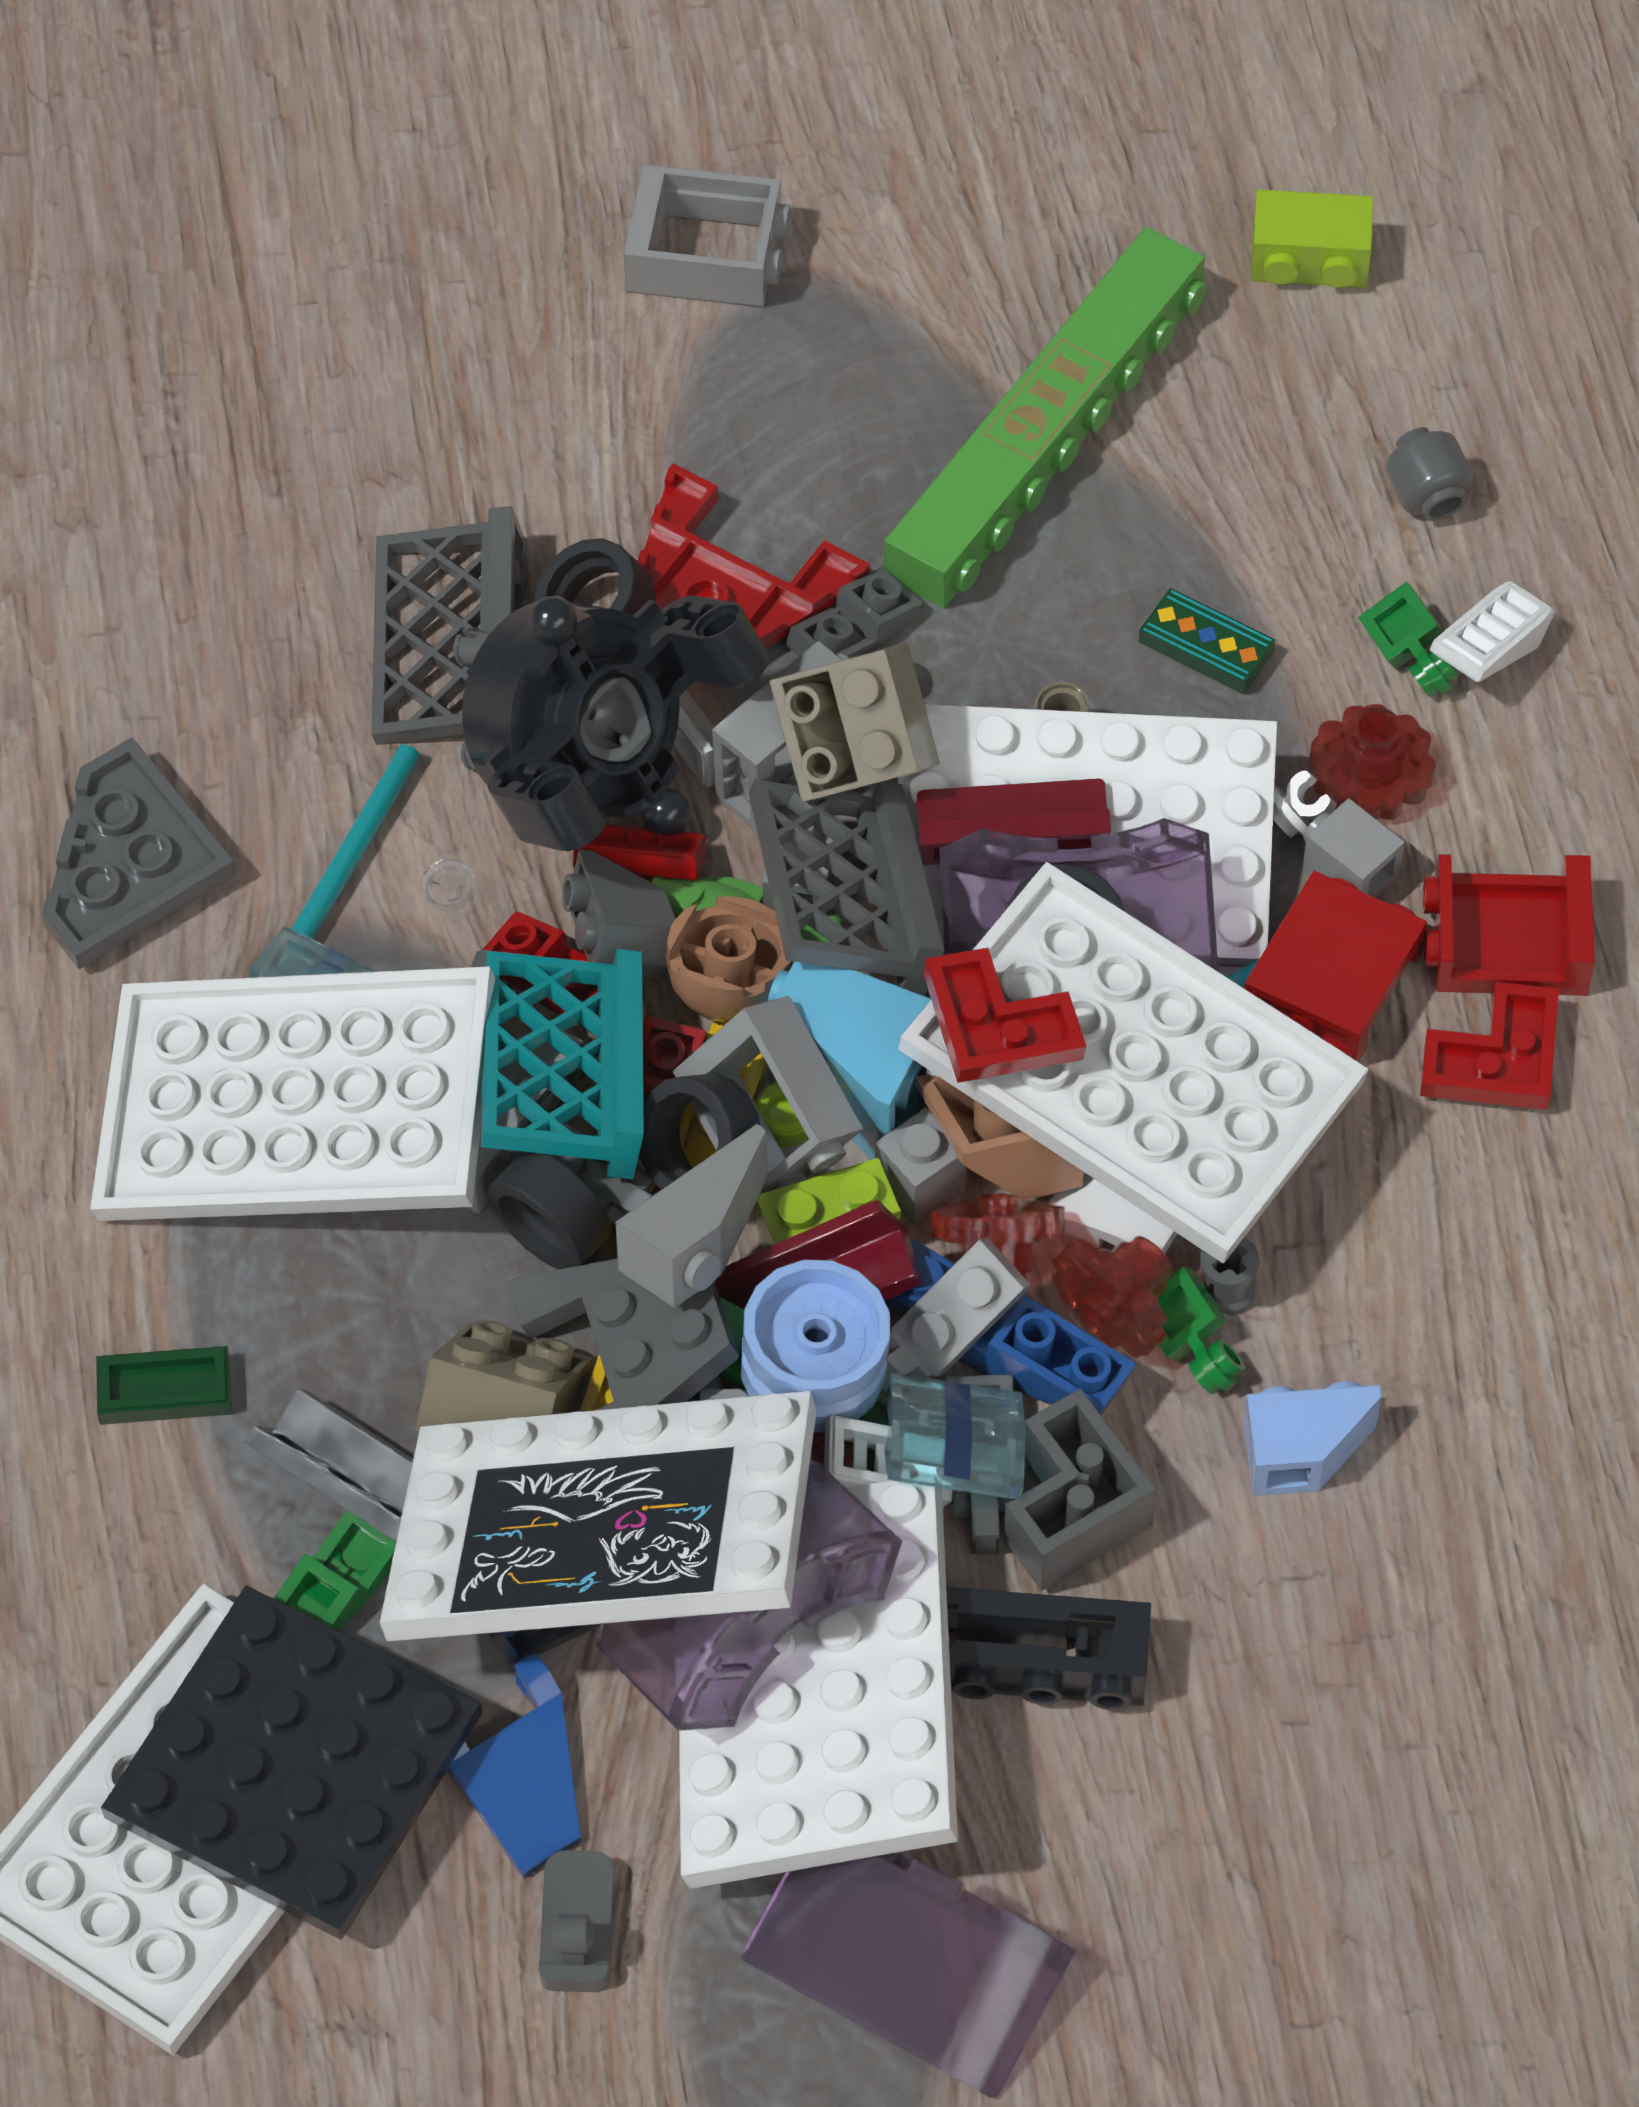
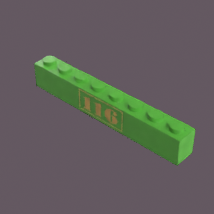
(1045, 418)

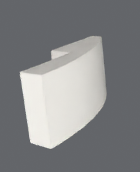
(1101, 1215)

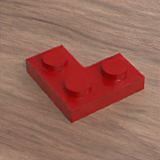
(993, 1036)
(1500, 1068)

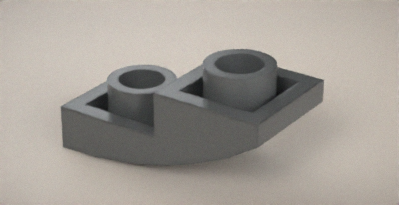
(862, 619)

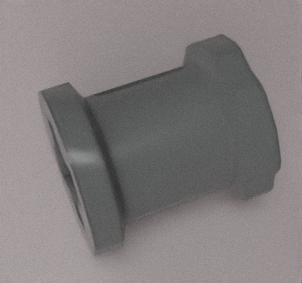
(1234, 1281)

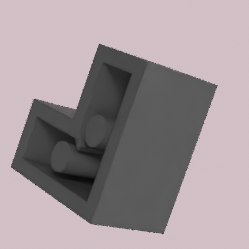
(1088, 1493)

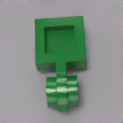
(1404, 630)
(1190, 1321)

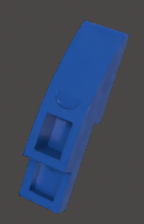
(1033, 1345)

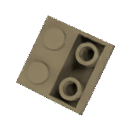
(854, 722)
(500, 1376)

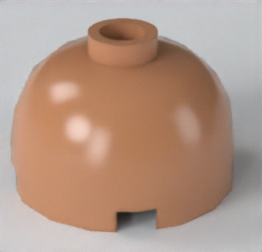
(725, 956)

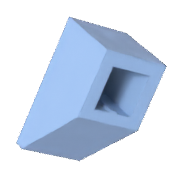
(1305, 1435)

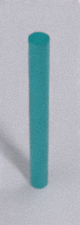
(356, 841)

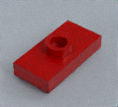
(651, 853)

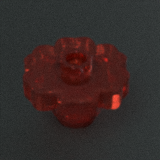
(1373, 760)
(1005, 1221)
(1116, 1291)

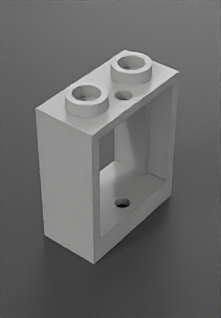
(713, 198)
(753, 745)
(801, 1073)

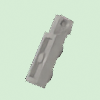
(954, 1313)

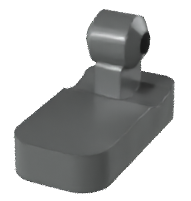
(577, 1921)

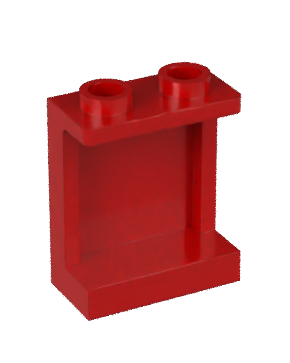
(1510, 928)
(1337, 960)

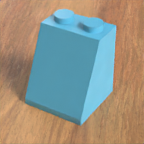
(859, 1034)

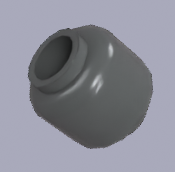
(1429, 473)

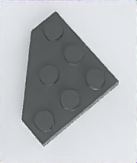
(127, 856)

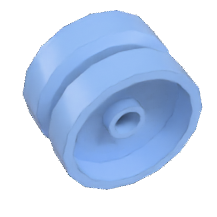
(818, 1333)

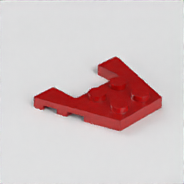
(694, 567)

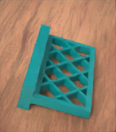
(616, 1071)

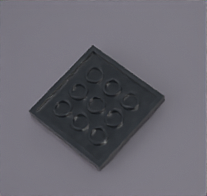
(292, 1761)

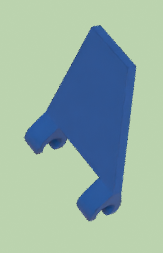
(524, 1776)

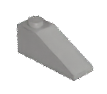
(691, 1227)

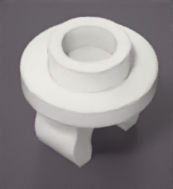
(1290, 810)

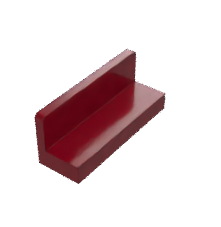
(1050, 809)
(861, 1239)

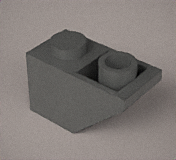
(617, 912)

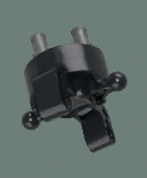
(582, 706)

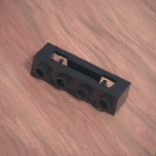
(1020, 1646)

